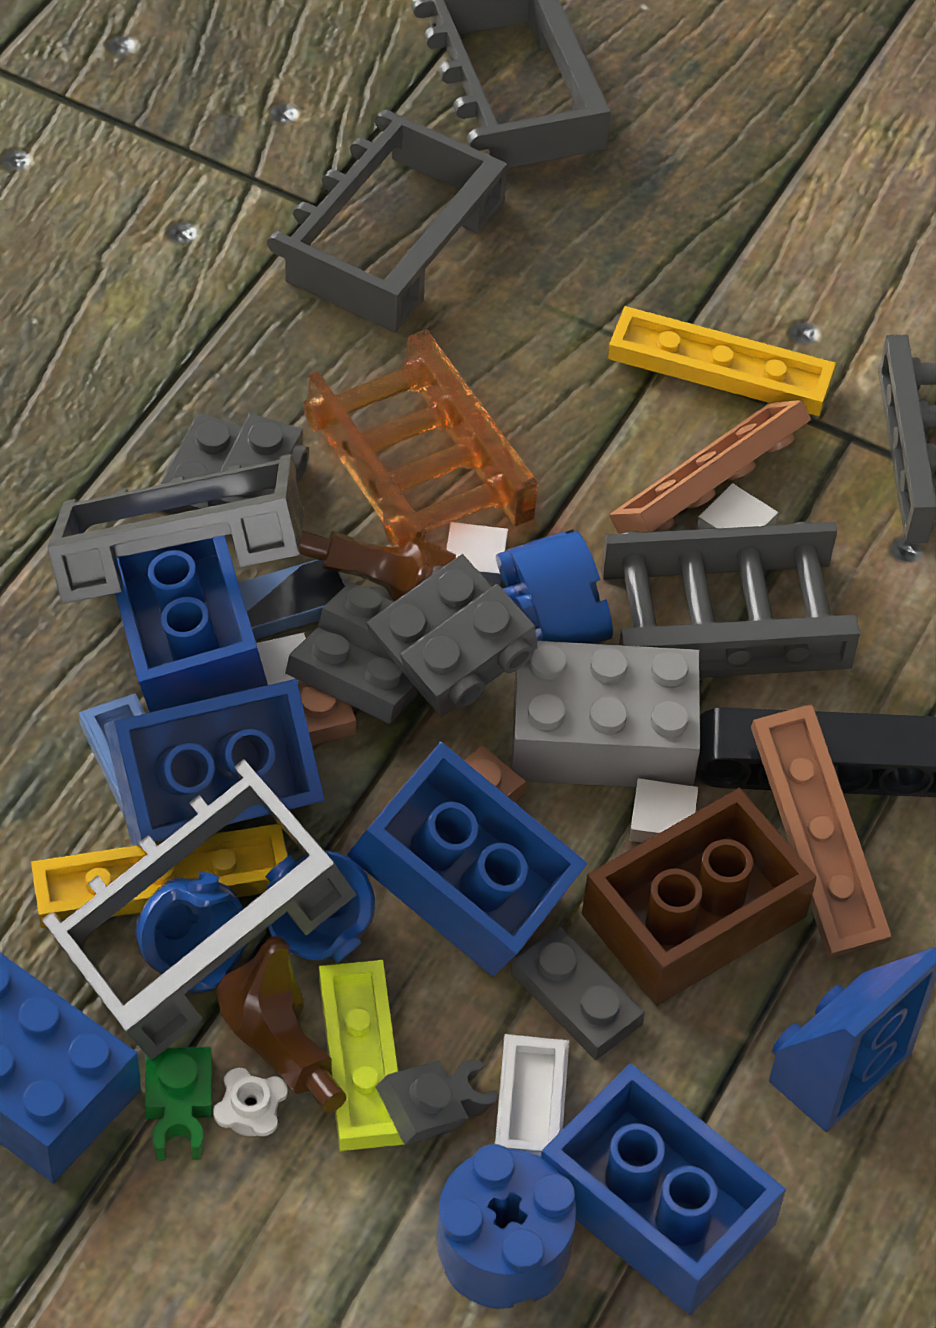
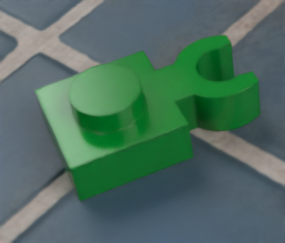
(178, 1093)

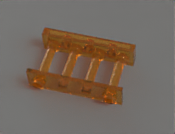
(451, 408)

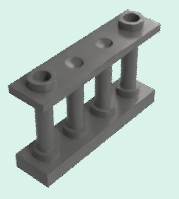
(906, 425)
(740, 647)

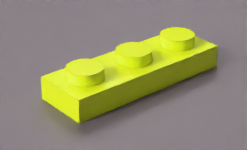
(360, 1049)

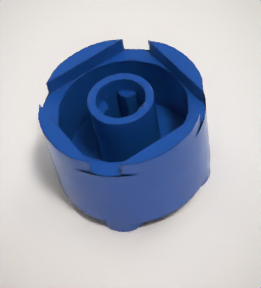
(557, 588)
(513, 1193)

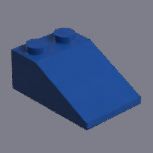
(854, 1038)

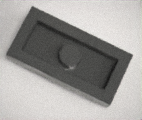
(577, 993)

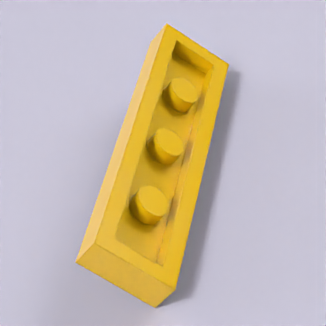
(720, 360)
(236, 857)

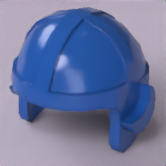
(181, 918)
(339, 932)

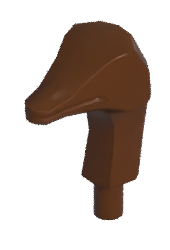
(391, 567)
(263, 1010)

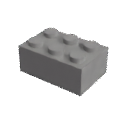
(607, 715)

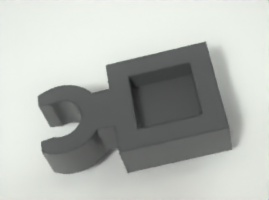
(429, 1102)

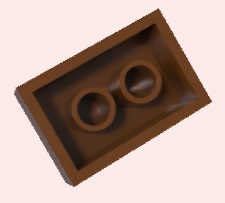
(698, 896)

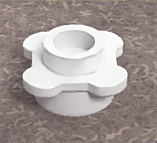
(250, 1120)

